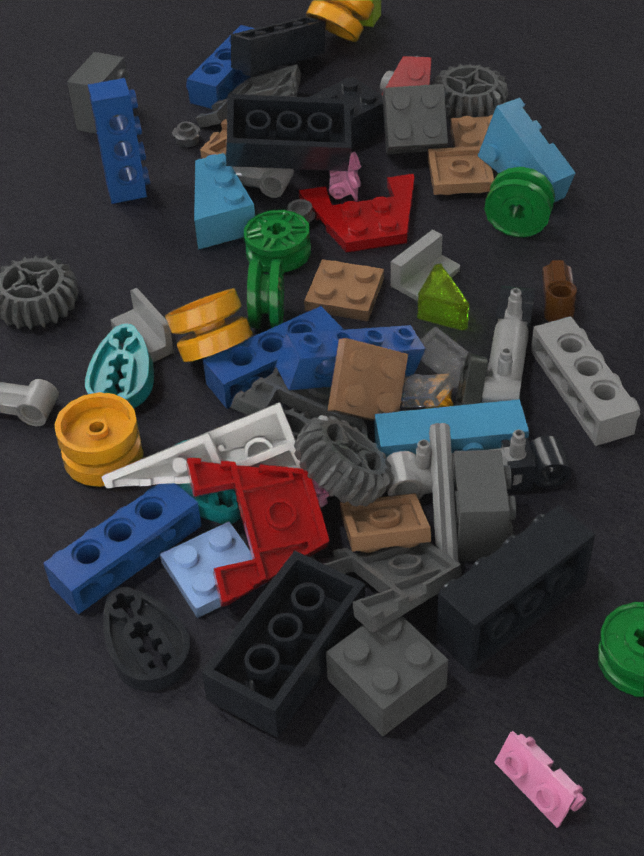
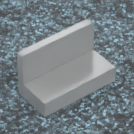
(414, 264)
(150, 325)

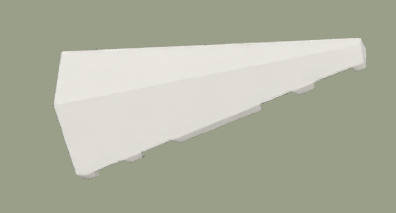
(249, 441)

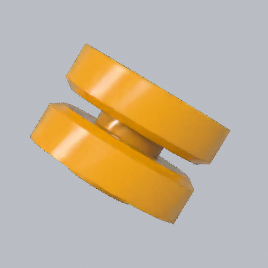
(342, 16)
(210, 328)
(97, 436)

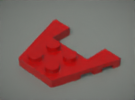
(367, 222)
(277, 515)

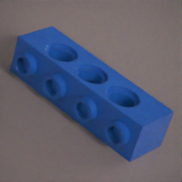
(215, 76)
(114, 99)
(257, 357)
(310, 357)
(122, 545)

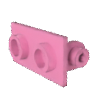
(346, 182)
(531, 772)

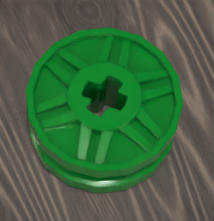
(519, 202)
(278, 236)
(265, 293)
(623, 648)

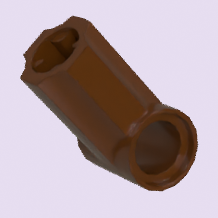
(558, 291)

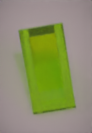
(442, 301)

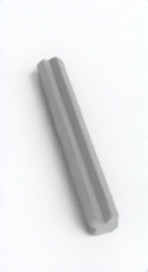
(443, 490)

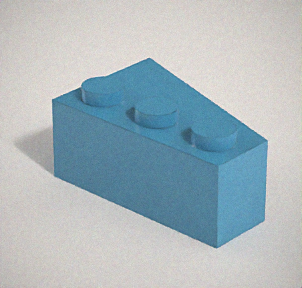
(517, 142)
(220, 202)

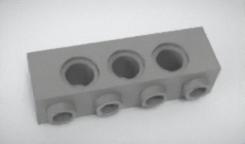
(585, 381)

